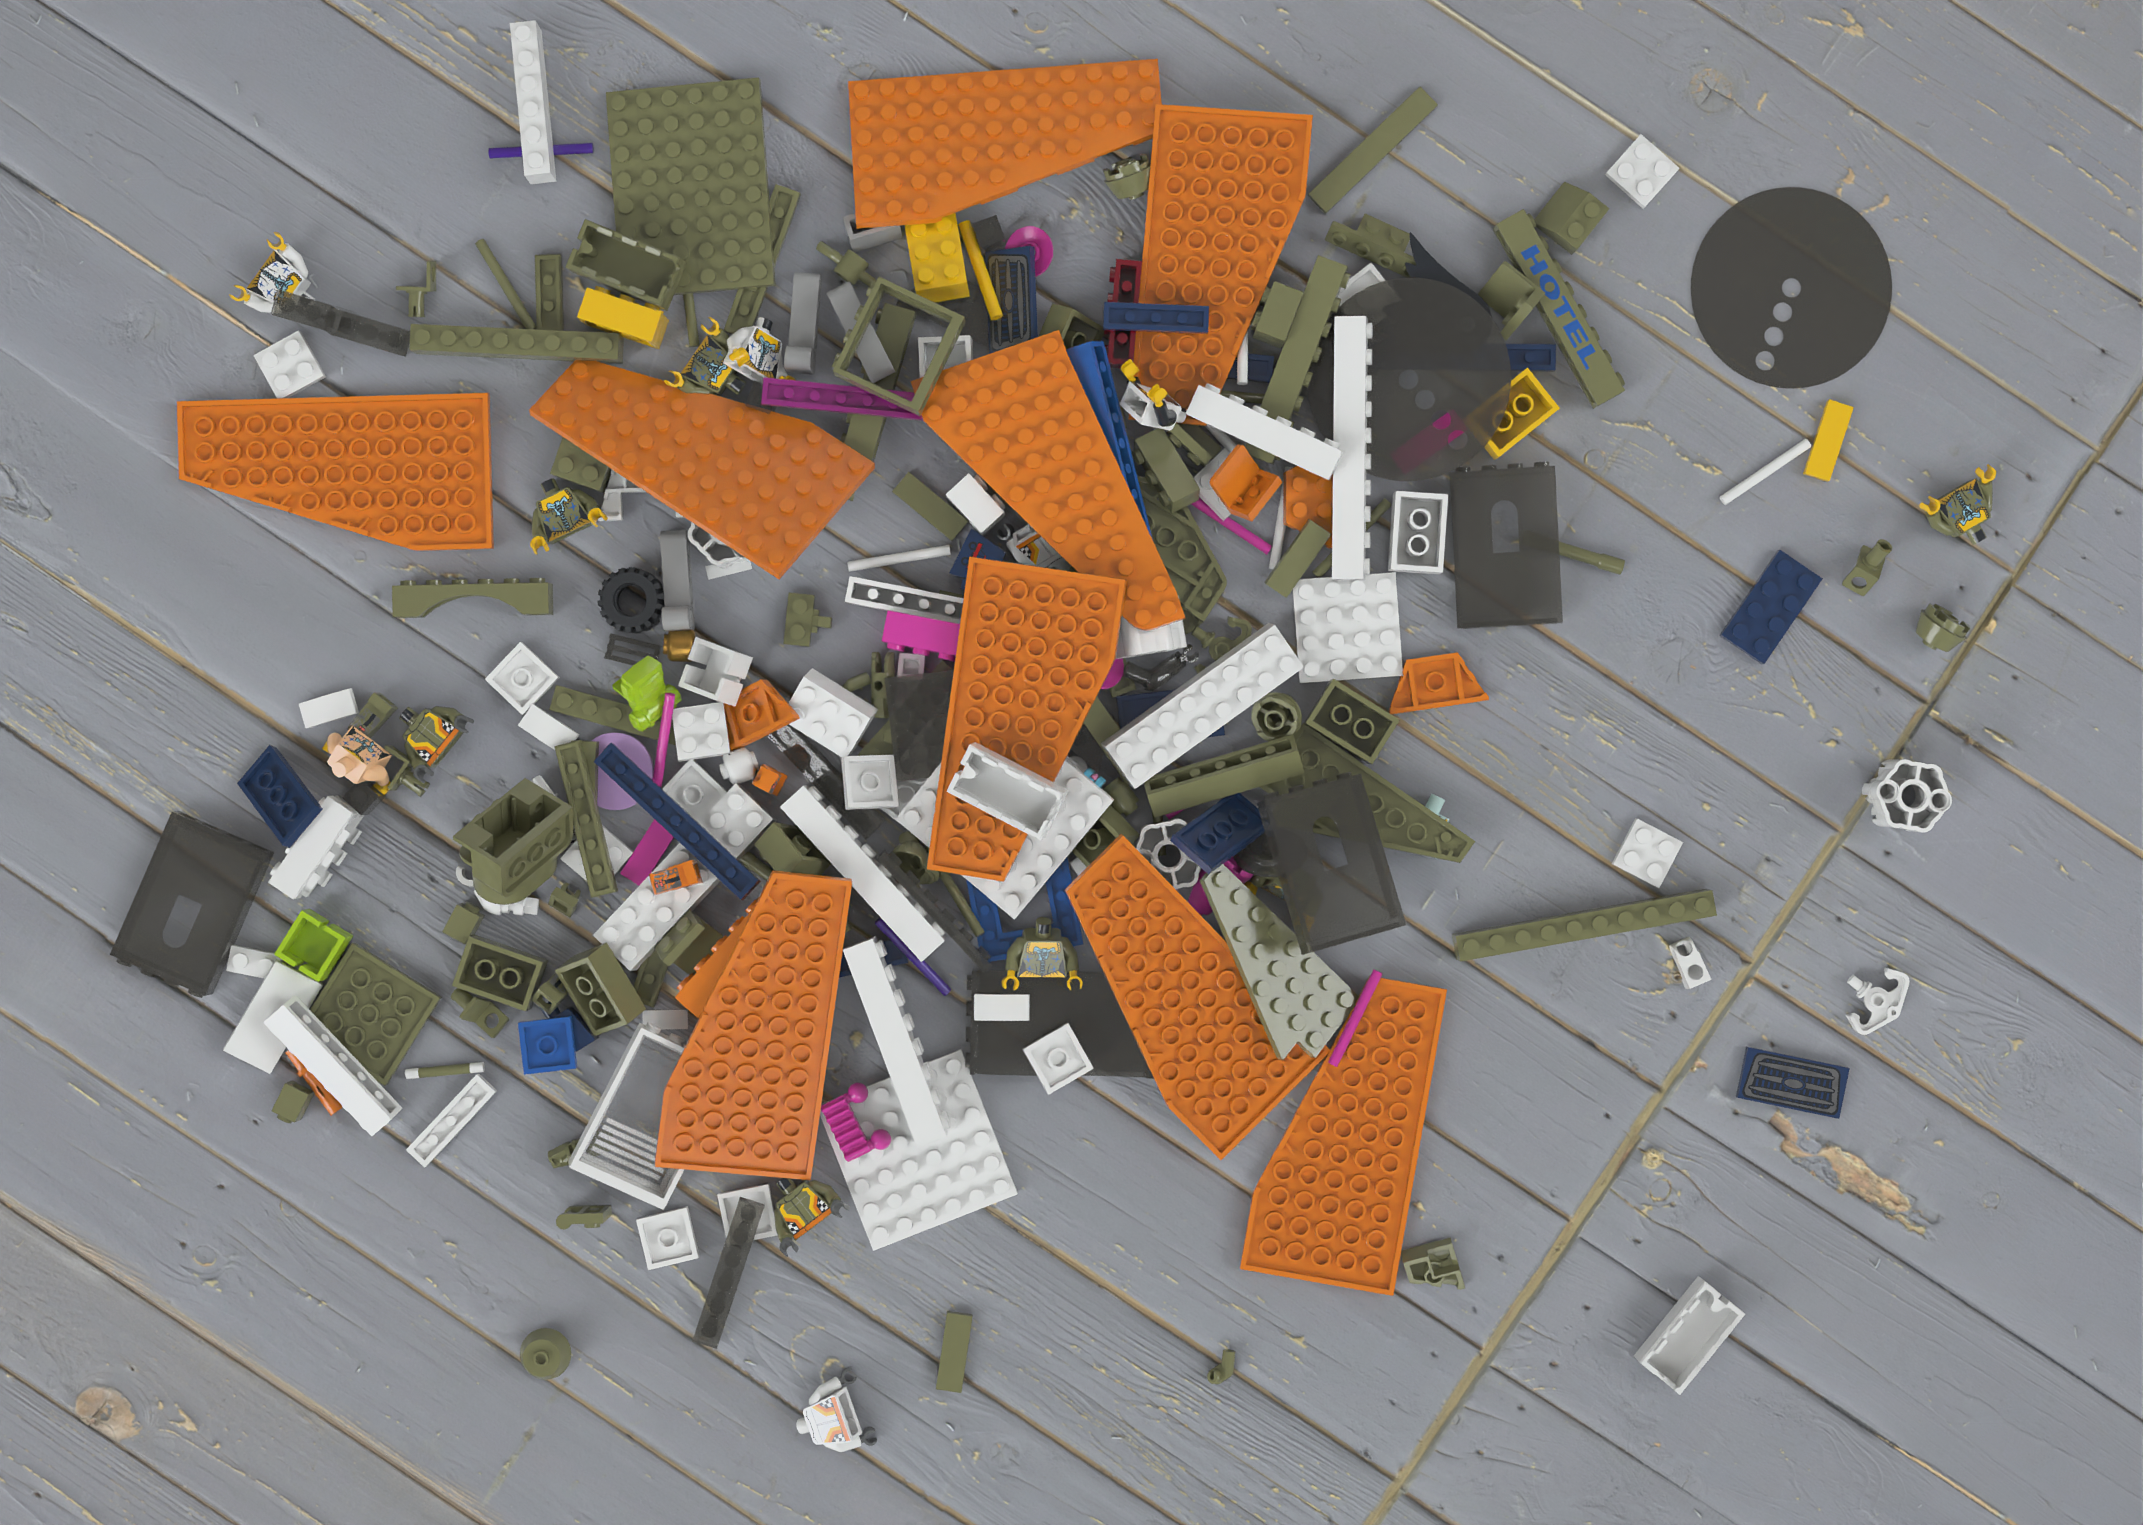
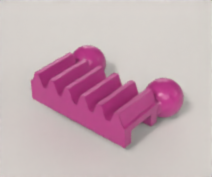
(847, 1128)

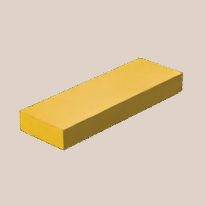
(1828, 440)

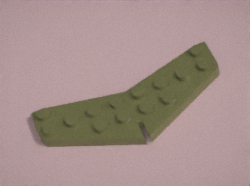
(1184, 554)

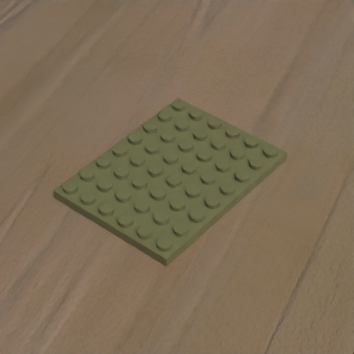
(695, 179)

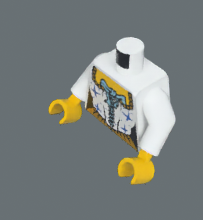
(281, 271)
(756, 352)

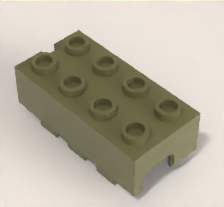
(626, 265)

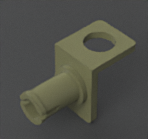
(416, 293)
(1868, 566)
(405, 775)
(478, 1010)

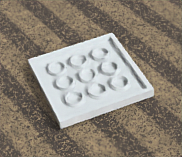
(1347, 628)

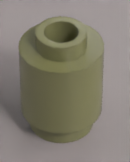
(1123, 797)

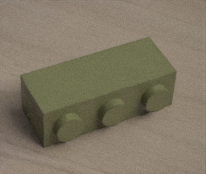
(1165, 470)

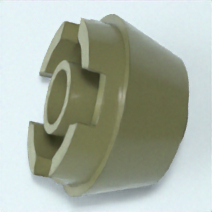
(1128, 177)
(1940, 628)
(1276, 716)
(545, 1353)

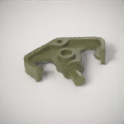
(1221, 645)

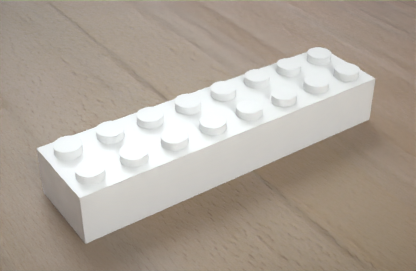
(1202, 705)
(868, 876)
(646, 917)
(896, 1041)

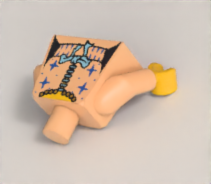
(358, 758)

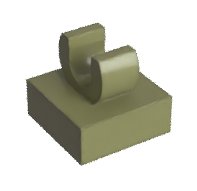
(563, 901)

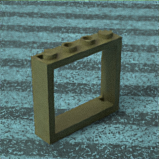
(864, 315)

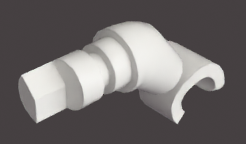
(526, 906)

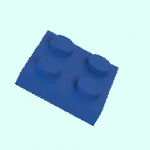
(547, 1045)

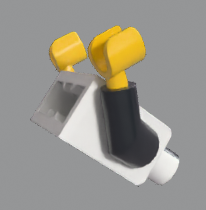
(1149, 405)

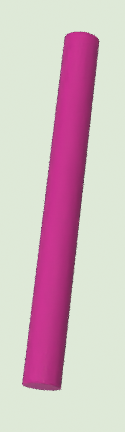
(1234, 527)
(663, 739)
(1355, 1017)

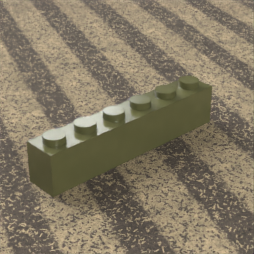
(894, 334)
(1223, 776)

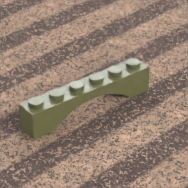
(420, 600)

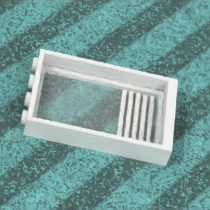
(624, 1127)

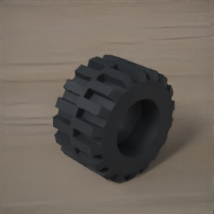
(610, 600)

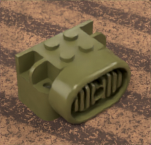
(516, 842)

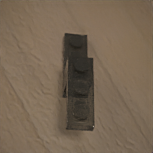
(341, 322)

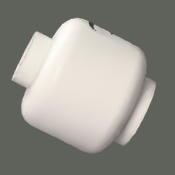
(739, 766)

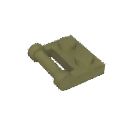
(588, 1215)

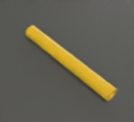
(980, 270)

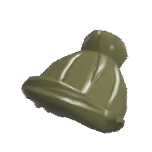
(915, 858)

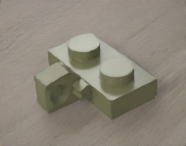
(802, 620)

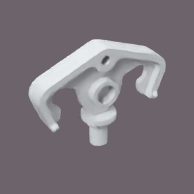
(1882, 1004)

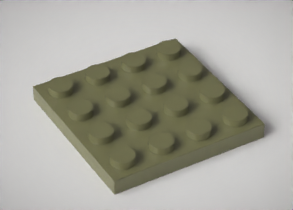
(374, 1010)

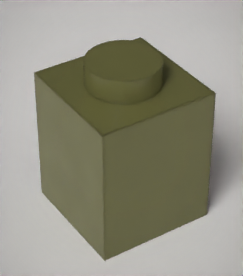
(463, 922)
(292, 1102)

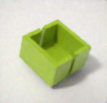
(314, 943)

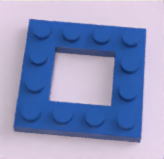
(1061, 909)

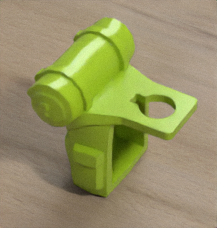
(645, 692)

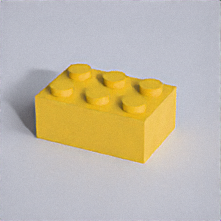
(937, 260)
(623, 316)
(1526, 409)

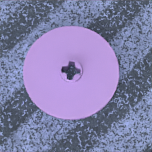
(610, 794)

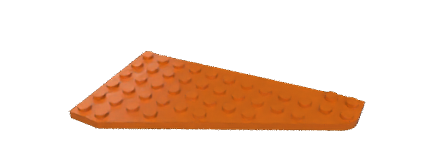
(1041, 449)

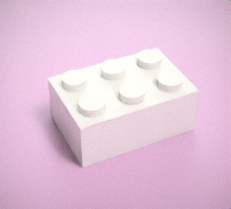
(1417, 532)
(830, 713)

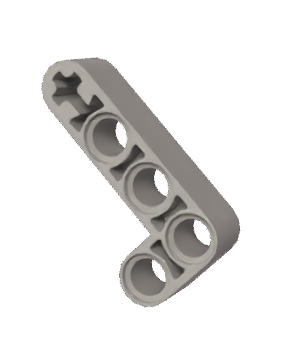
(804, 320)
(870, 348)
(677, 581)

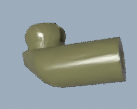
(1223, 1370)

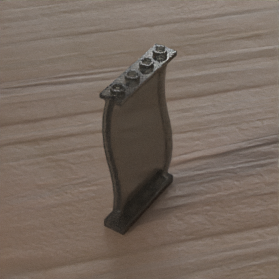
(1089, 1011)

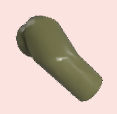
(857, 682)

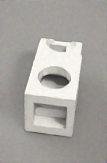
(1689, 963)

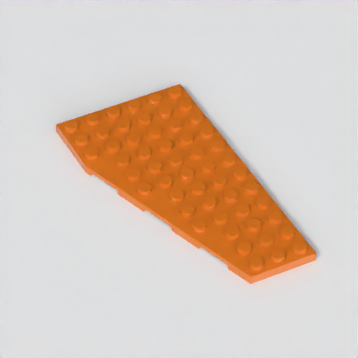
(977, 136)
(1214, 230)
(366, 464)
(728, 468)
(1022, 686)
(1183, 999)
(759, 1052)
(1347, 1163)

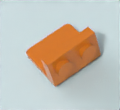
(1243, 484)

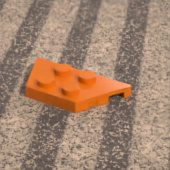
(1307, 498)
(1435, 684)
(757, 714)

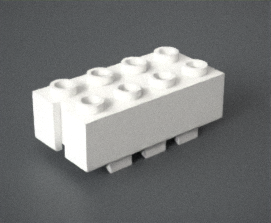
(1007, 791)
(317, 849)
(1689, 1335)

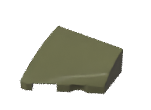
(1433, 1264)

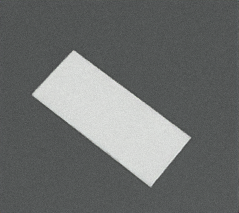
(714, 571)
(666, 1018)

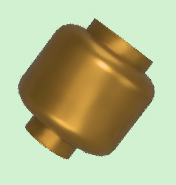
(678, 645)

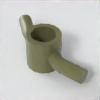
(848, 267)

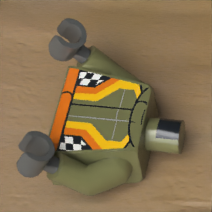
(431, 736)
(803, 1209)

